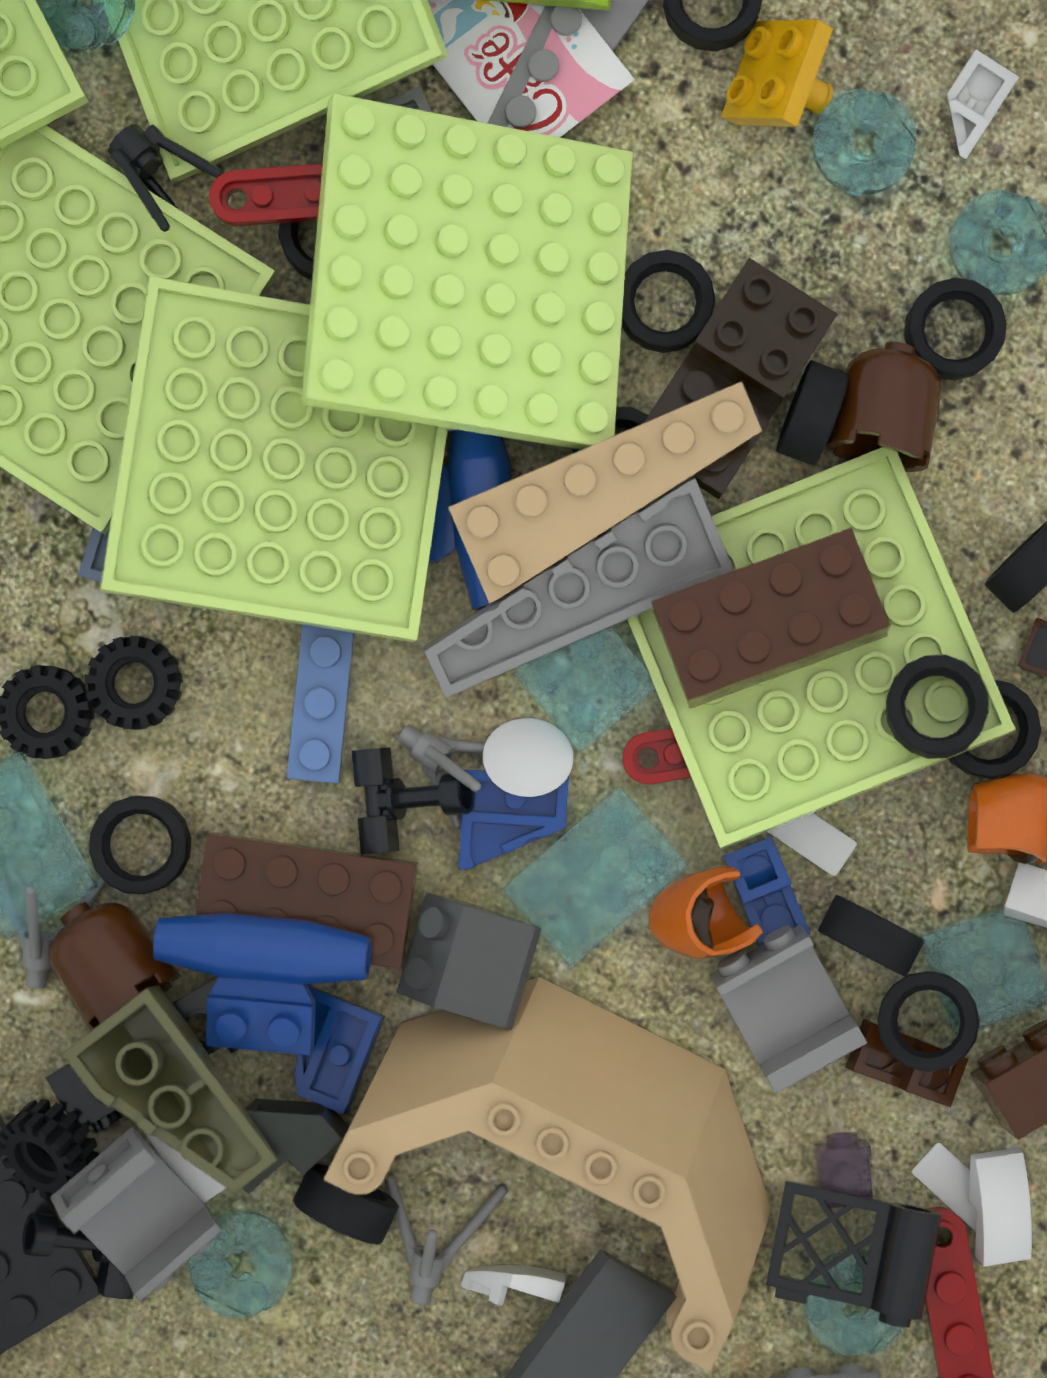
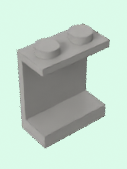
(786, 1007)
(137, 1213)

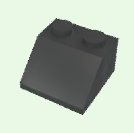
(469, 960)

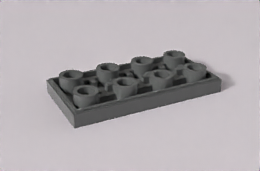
(596, 1323)

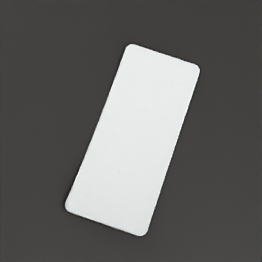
(817, 842)
(948, 1181)

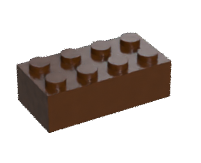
(770, 618)
(314, 885)
(1017, 1082)

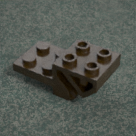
(757, 337)

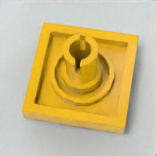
(779, 74)

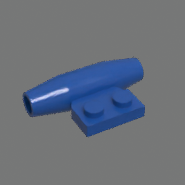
(474, 466)
(262, 973)

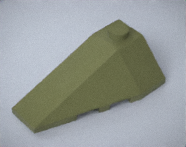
(166, 1082)

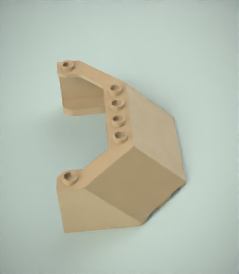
(597, 1109)

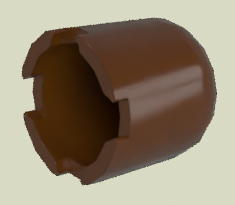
(889, 405)
(105, 960)

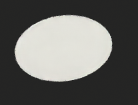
(528, 757)

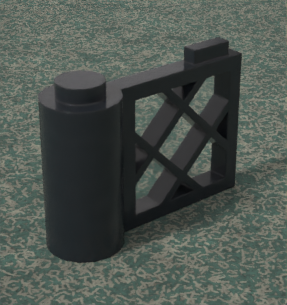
(896, 1263)

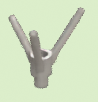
(436, 755)
(37, 943)
(427, 1260)

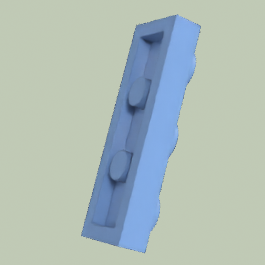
(320, 704)

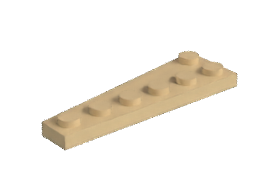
(565, 504)

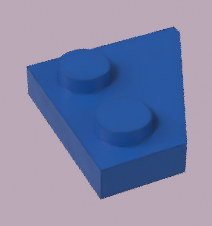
(507, 821)
(340, 1051)

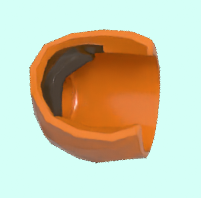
(1009, 817)
(698, 918)

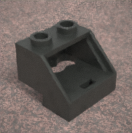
(295, 1132)

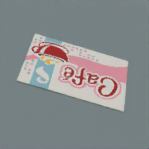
(486, 44)

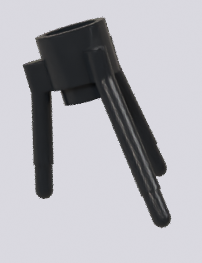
(139, 158)

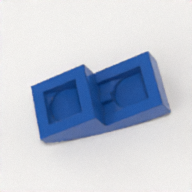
(765, 888)

